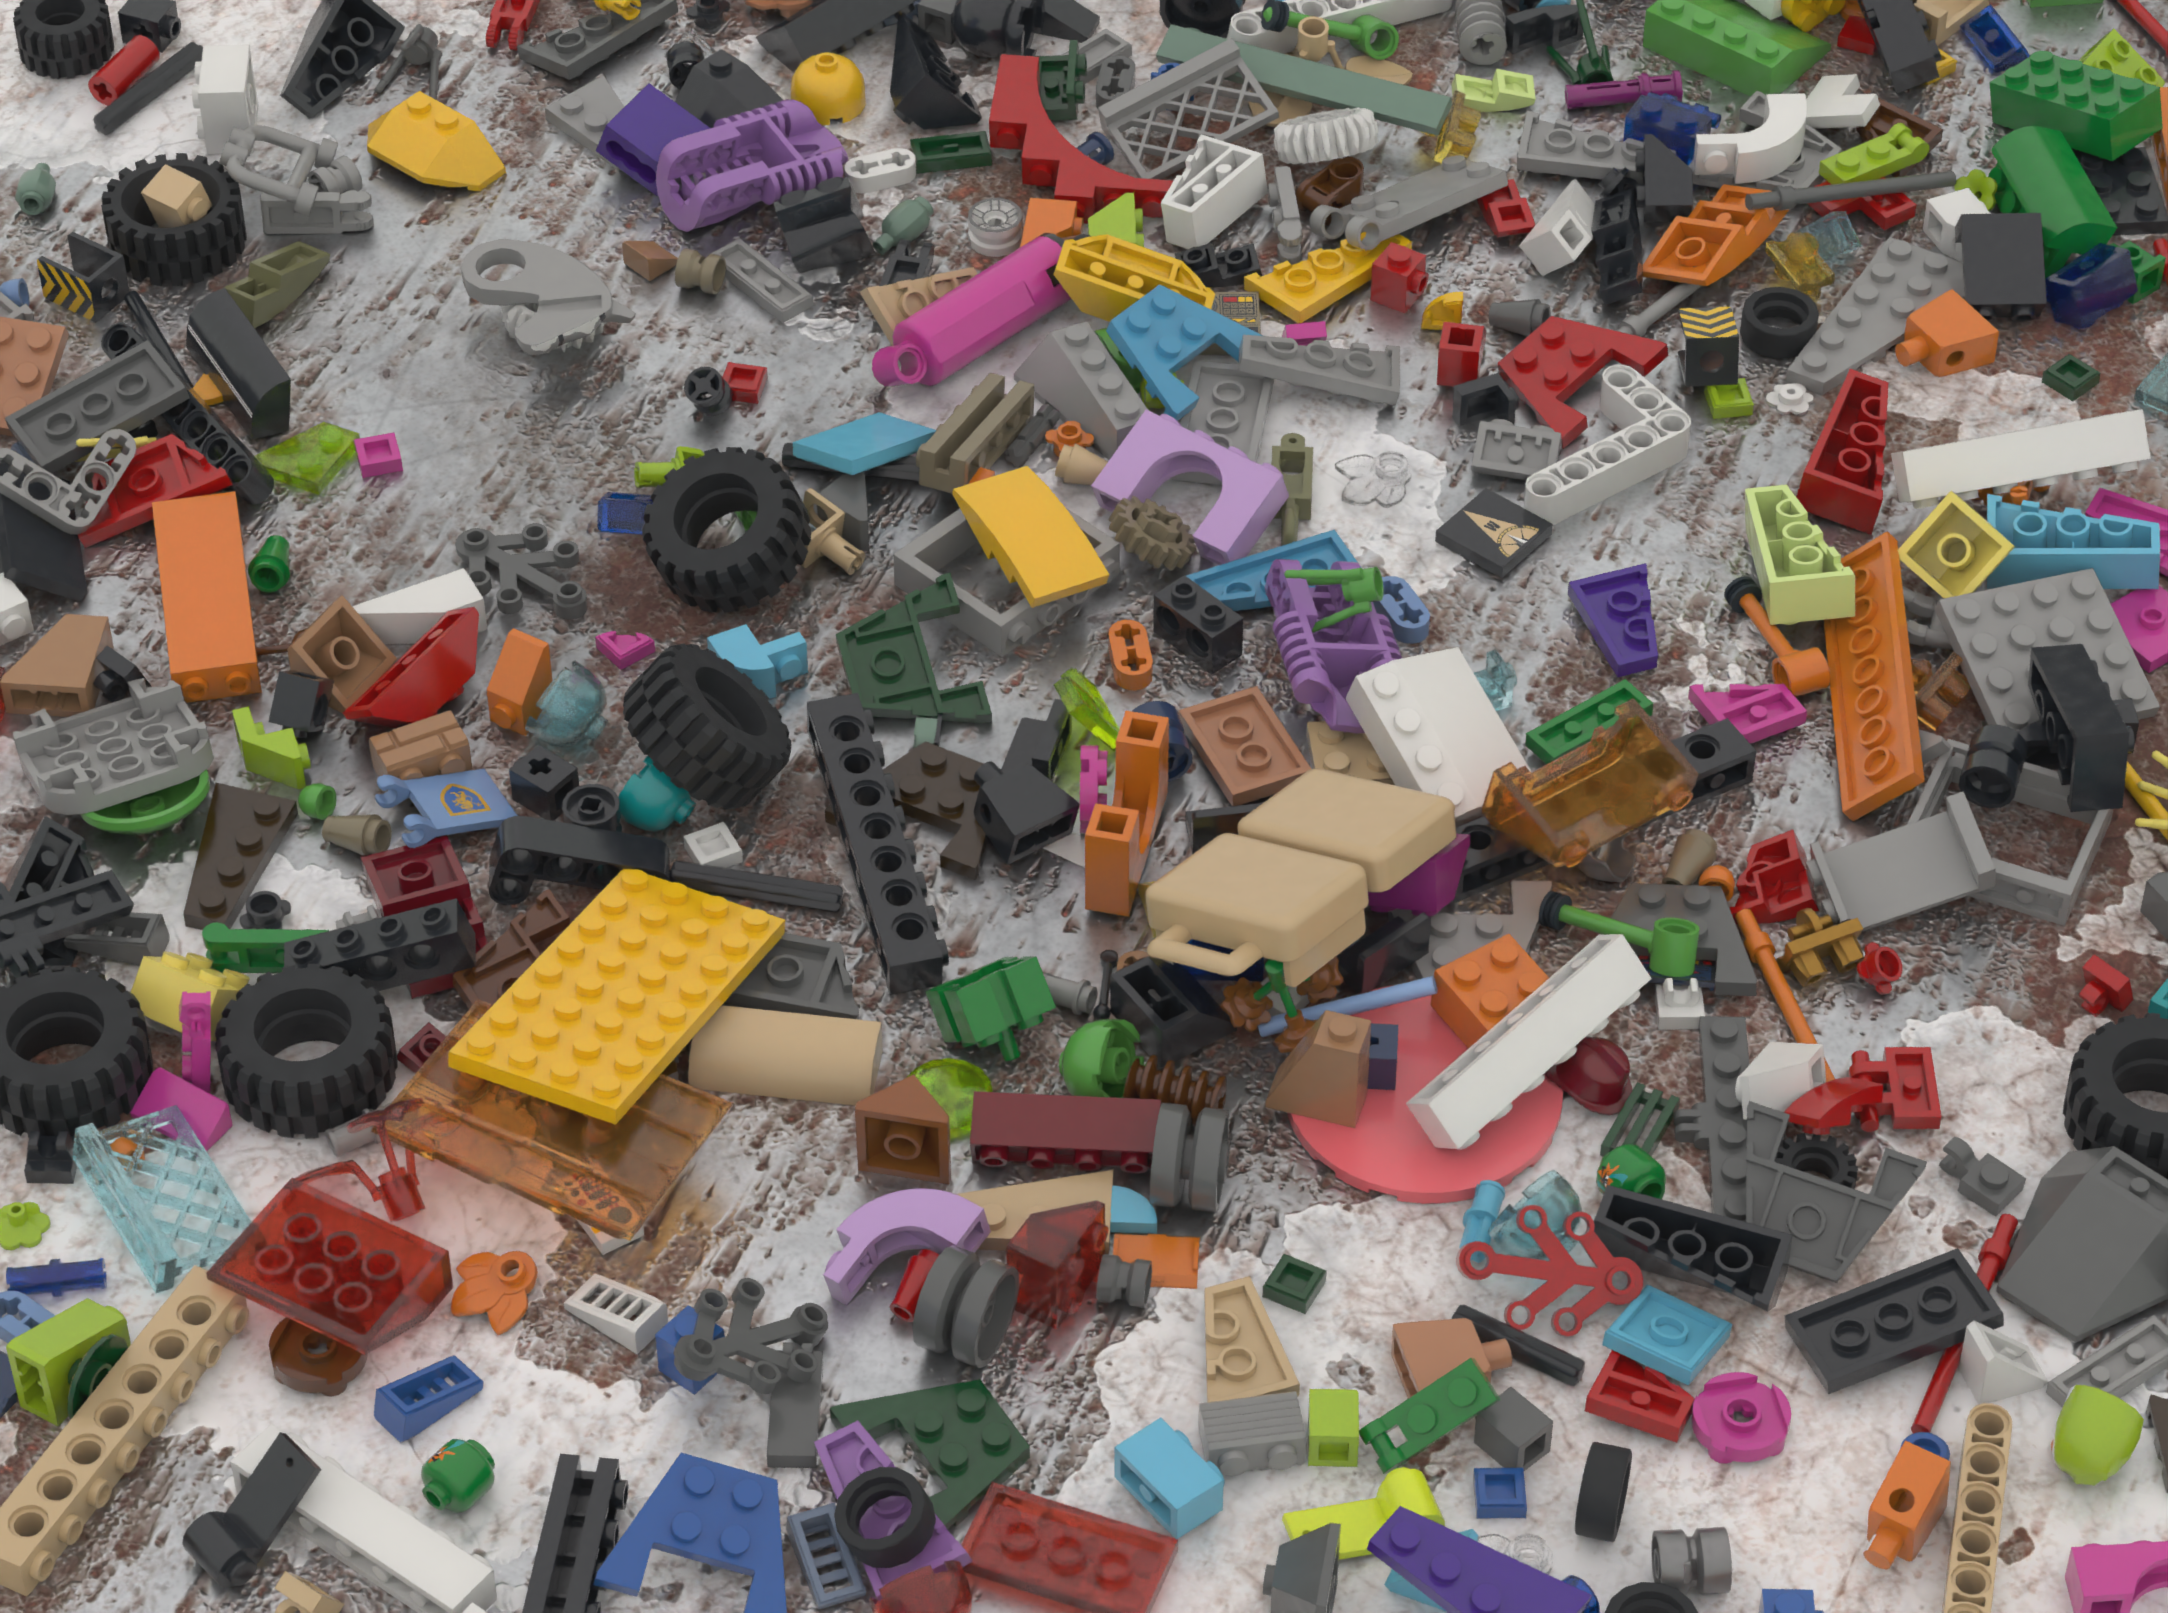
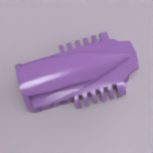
(756, 159)
(1325, 661)

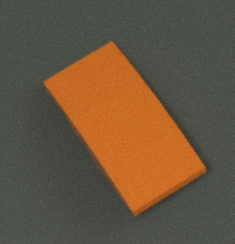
(1712, 238)

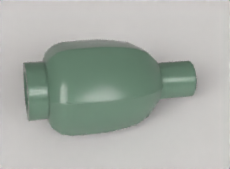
(35, 190)
(904, 222)

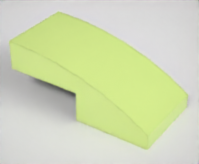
(1503, 93)

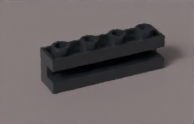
(576, 1536)

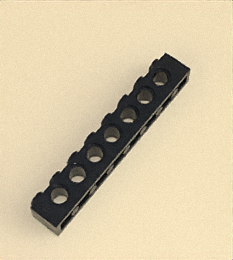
(1714, 751)
(875, 844)

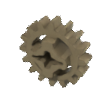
(1152, 533)

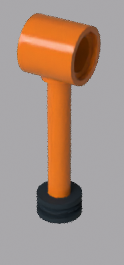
(1799, 670)

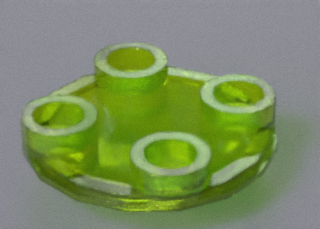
(953, 1086)

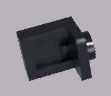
(1484, 399)

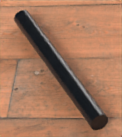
(152, 331)

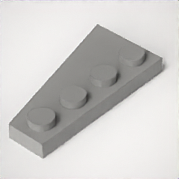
(1574, 153)

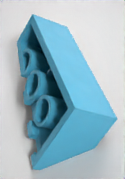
(2058, 543)

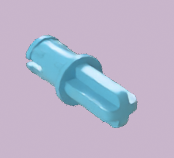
(1482, 1214)

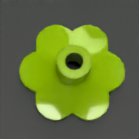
(1980, 186)
(22, 1225)

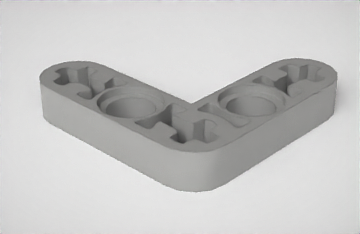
(62, 495)

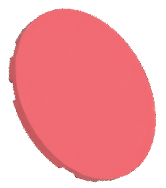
(1391, 1148)

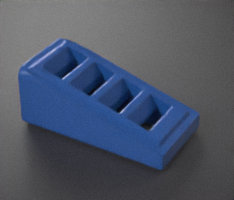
(405, 1417)

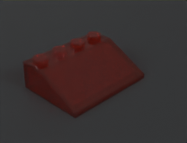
(335, 1268)

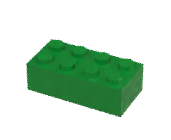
(2088, 104)

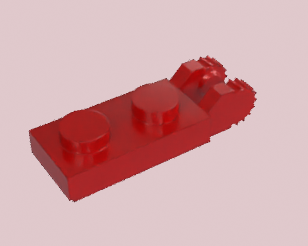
(513, 16)

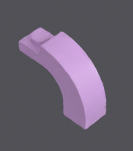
(901, 1223)

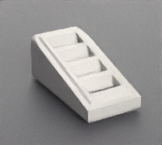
(631, 1334)

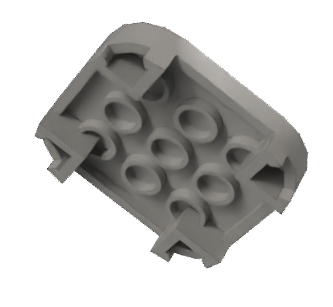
(114, 750)

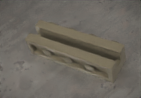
(975, 433)

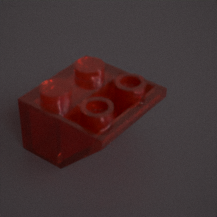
(1057, 1260)

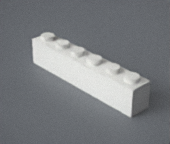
(2021, 456)
(1529, 1042)
(378, 1537)

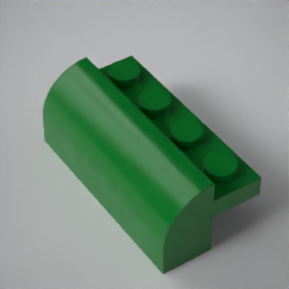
(2044, 176)

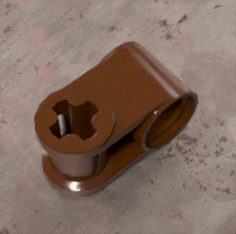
(1332, 186)

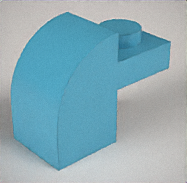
(762, 663)

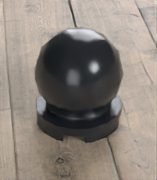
(997, 26)

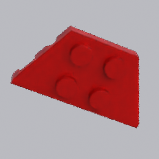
(155, 474)

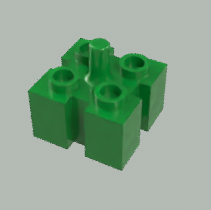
(991, 1002)

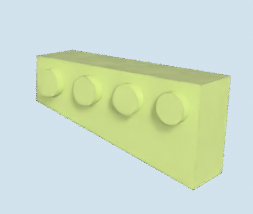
(1793, 563)

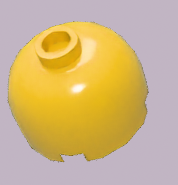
(829, 87)

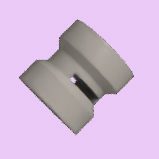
(339, 177)

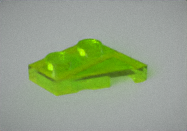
(310, 457)

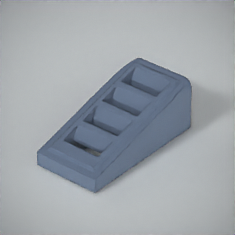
(817, 1521)

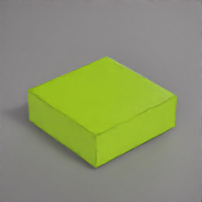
(1729, 400)

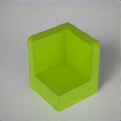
(1333, 1427)

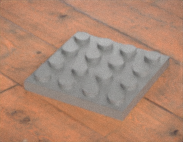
(2001, 624)

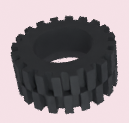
(180, 250)

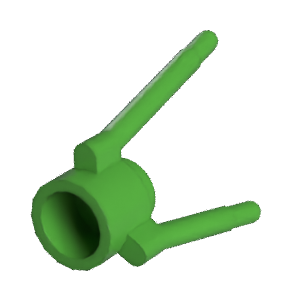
(1358, 585)

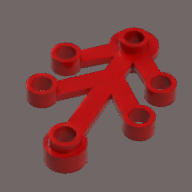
(1559, 1271)

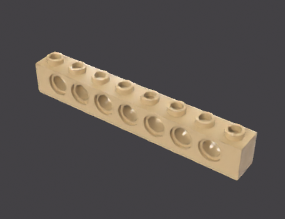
(115, 1427)

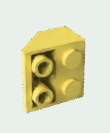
(164, 978)

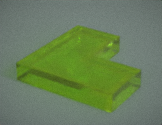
(1087, 706)

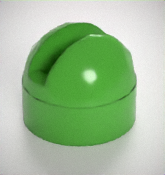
(317, 801)

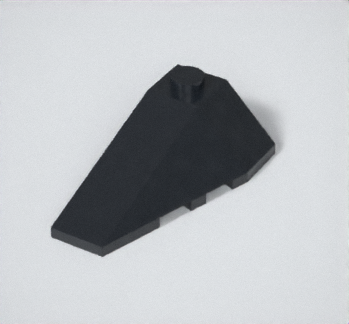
(923, 85)

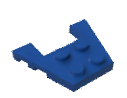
(711, 1518)

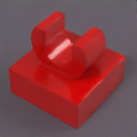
(2104, 986)

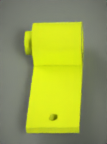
(1365, 1517)

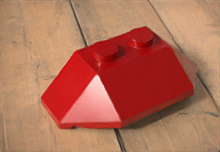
(424, 676)

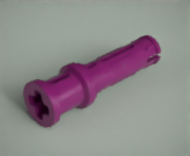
(1622, 91)

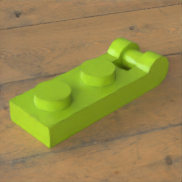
(1875, 157)

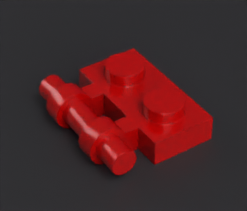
(1910, 1088)

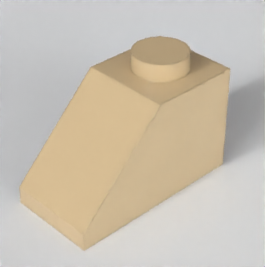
(175, 198)

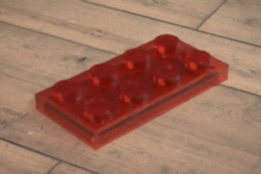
(1067, 1553)

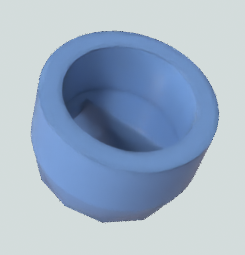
(16, 291)

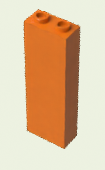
(206, 597)

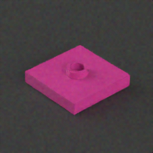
(2145, 624)

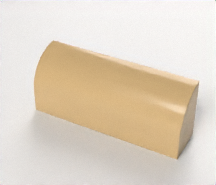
(786, 1055)

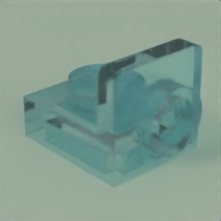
(1497, 680)

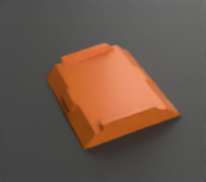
(1172, 1257)

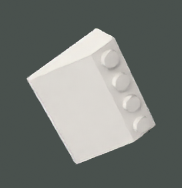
(1434, 727)

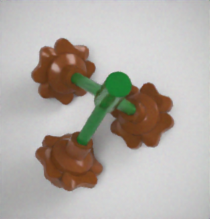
(1249, 1003)

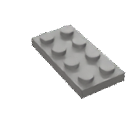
(1229, 410)

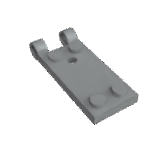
(1409, 202)

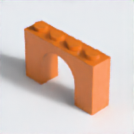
(1123, 833)

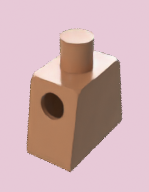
(1435, 1347)

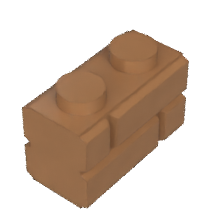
(422, 749)

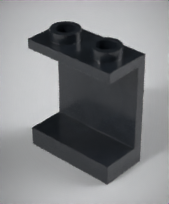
(2003, 264)

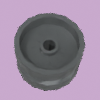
(1195, 1157)
(965, 1306)

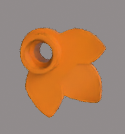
(492, 1292)

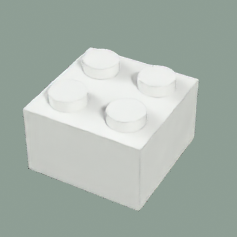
(224, 94)

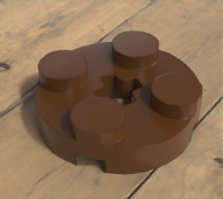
(310, 1372)

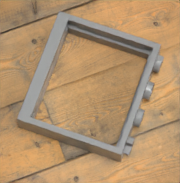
(921, 559)
(2015, 885)

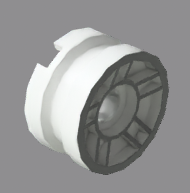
(995, 227)

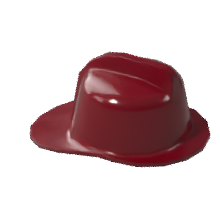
(1595, 1076)

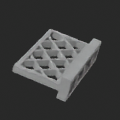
(1167, 93)

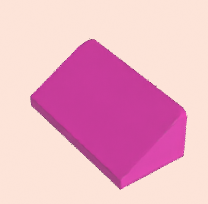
(204, 1112)

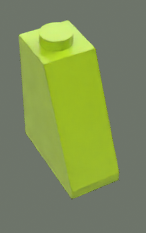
(46, 1353)

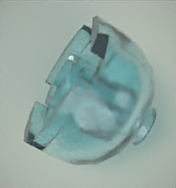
(570, 709)
(1556, 1198)

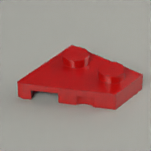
(1639, 1398)

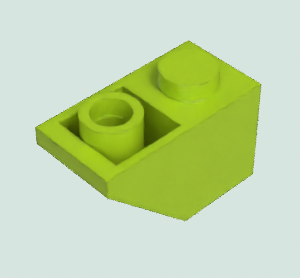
(1119, 220)

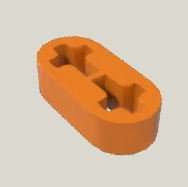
(1137, 654)

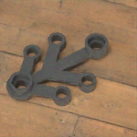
(481, 546)
(701, 1357)

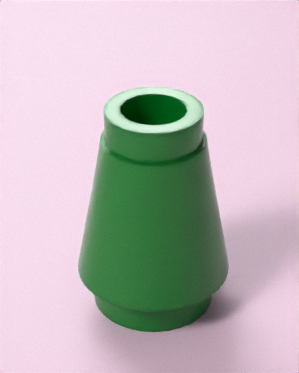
(271, 564)

